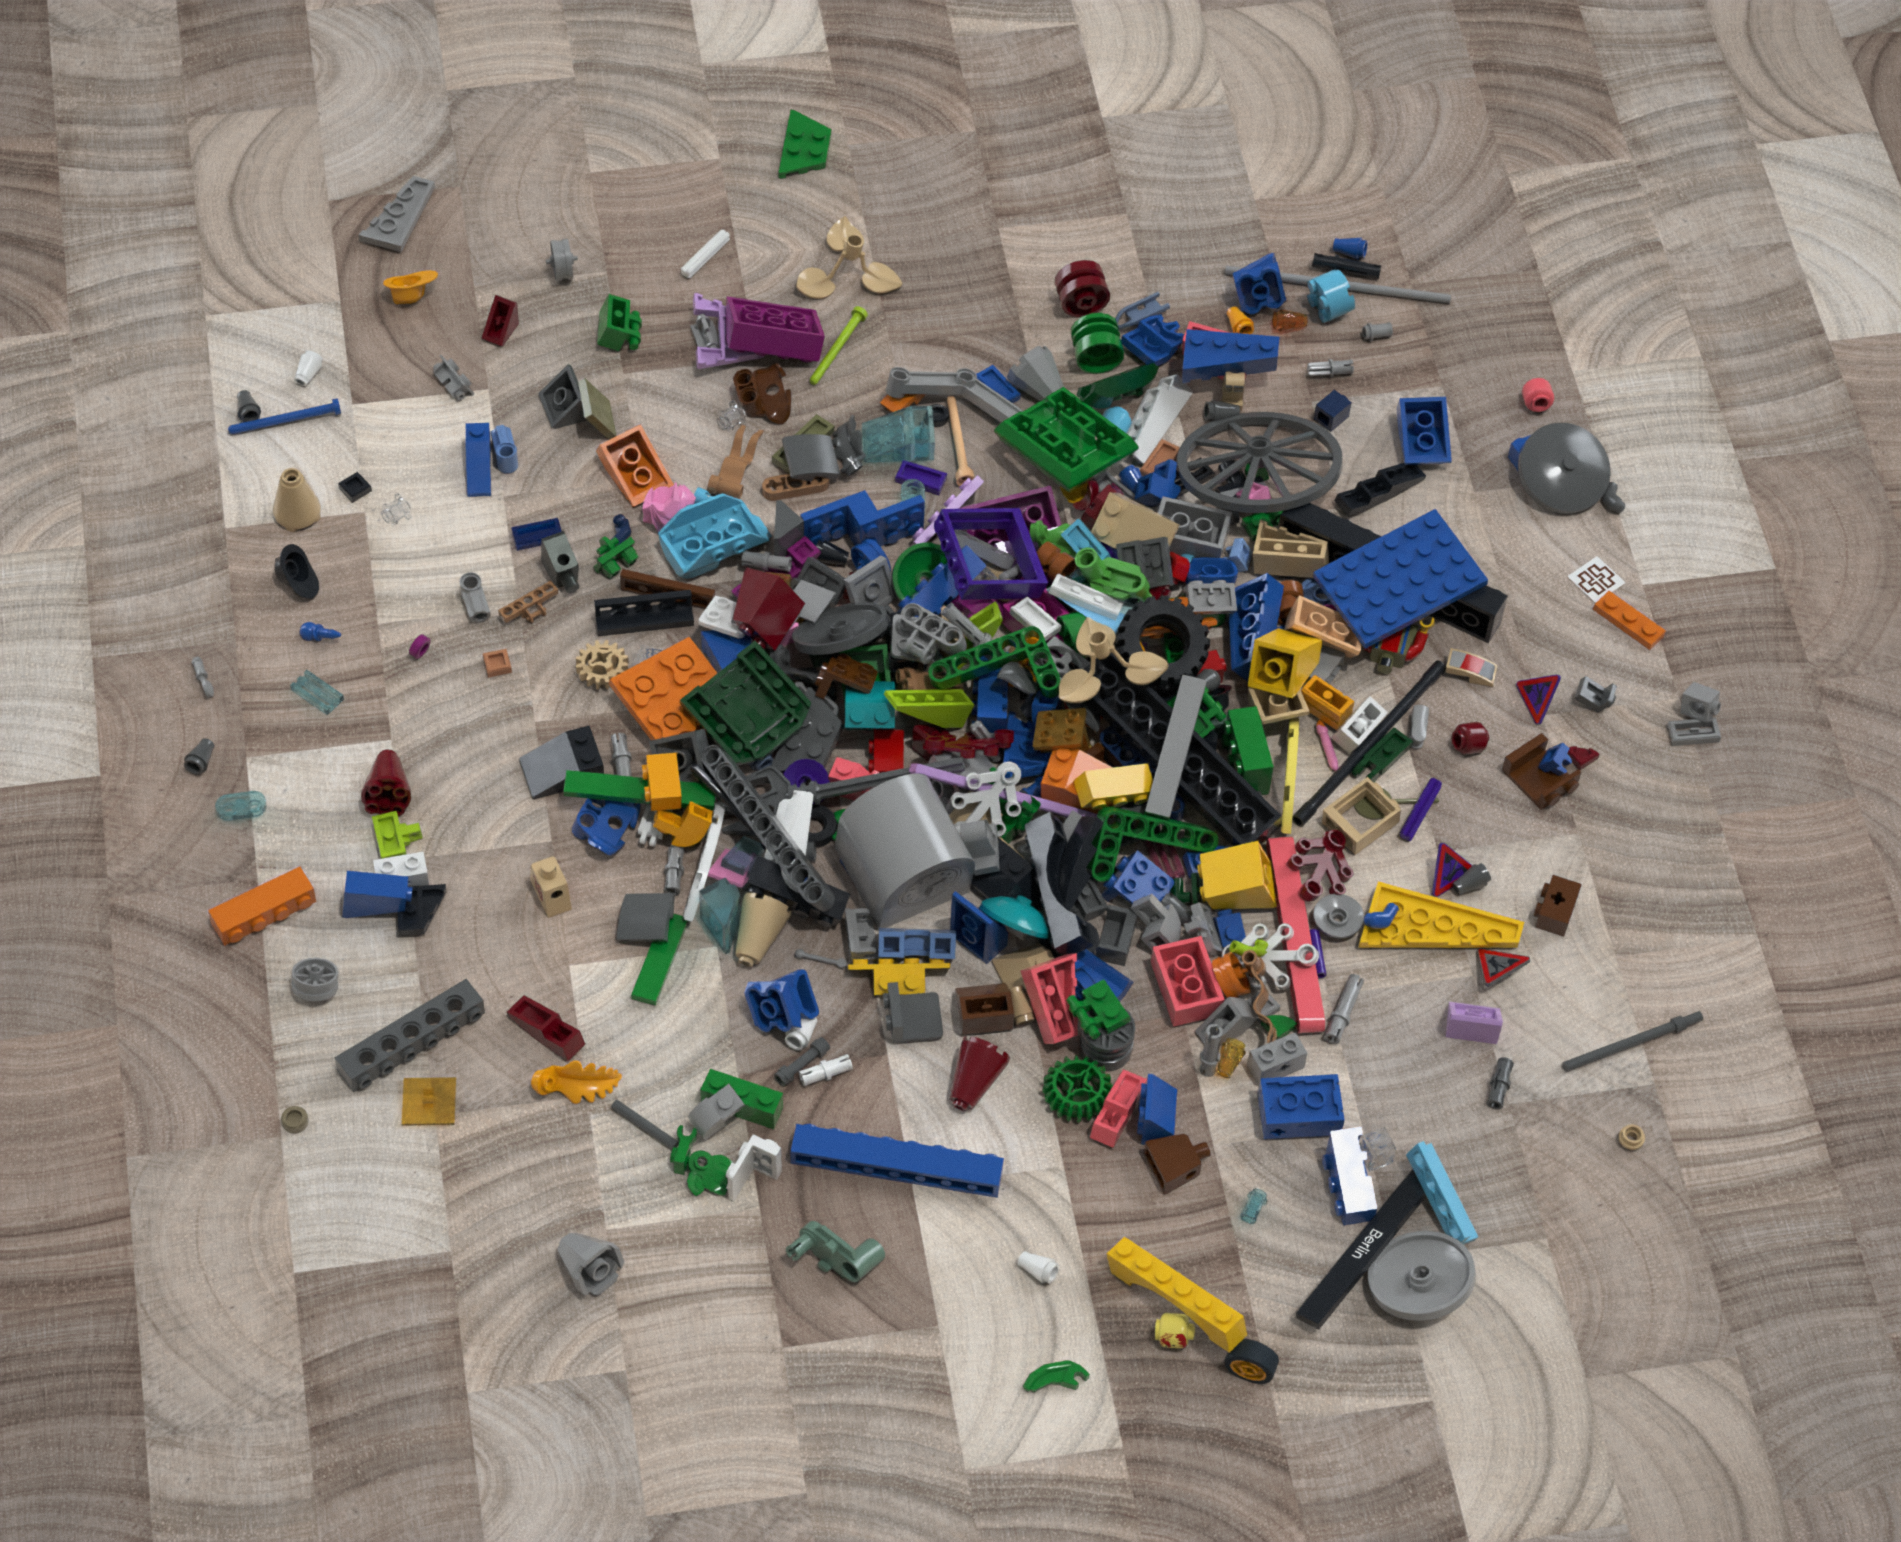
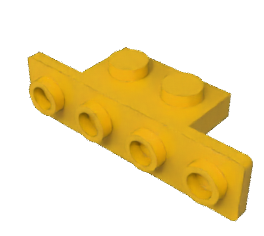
(908, 975)

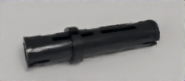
(1346, 265)

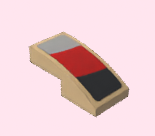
(1470, 665)

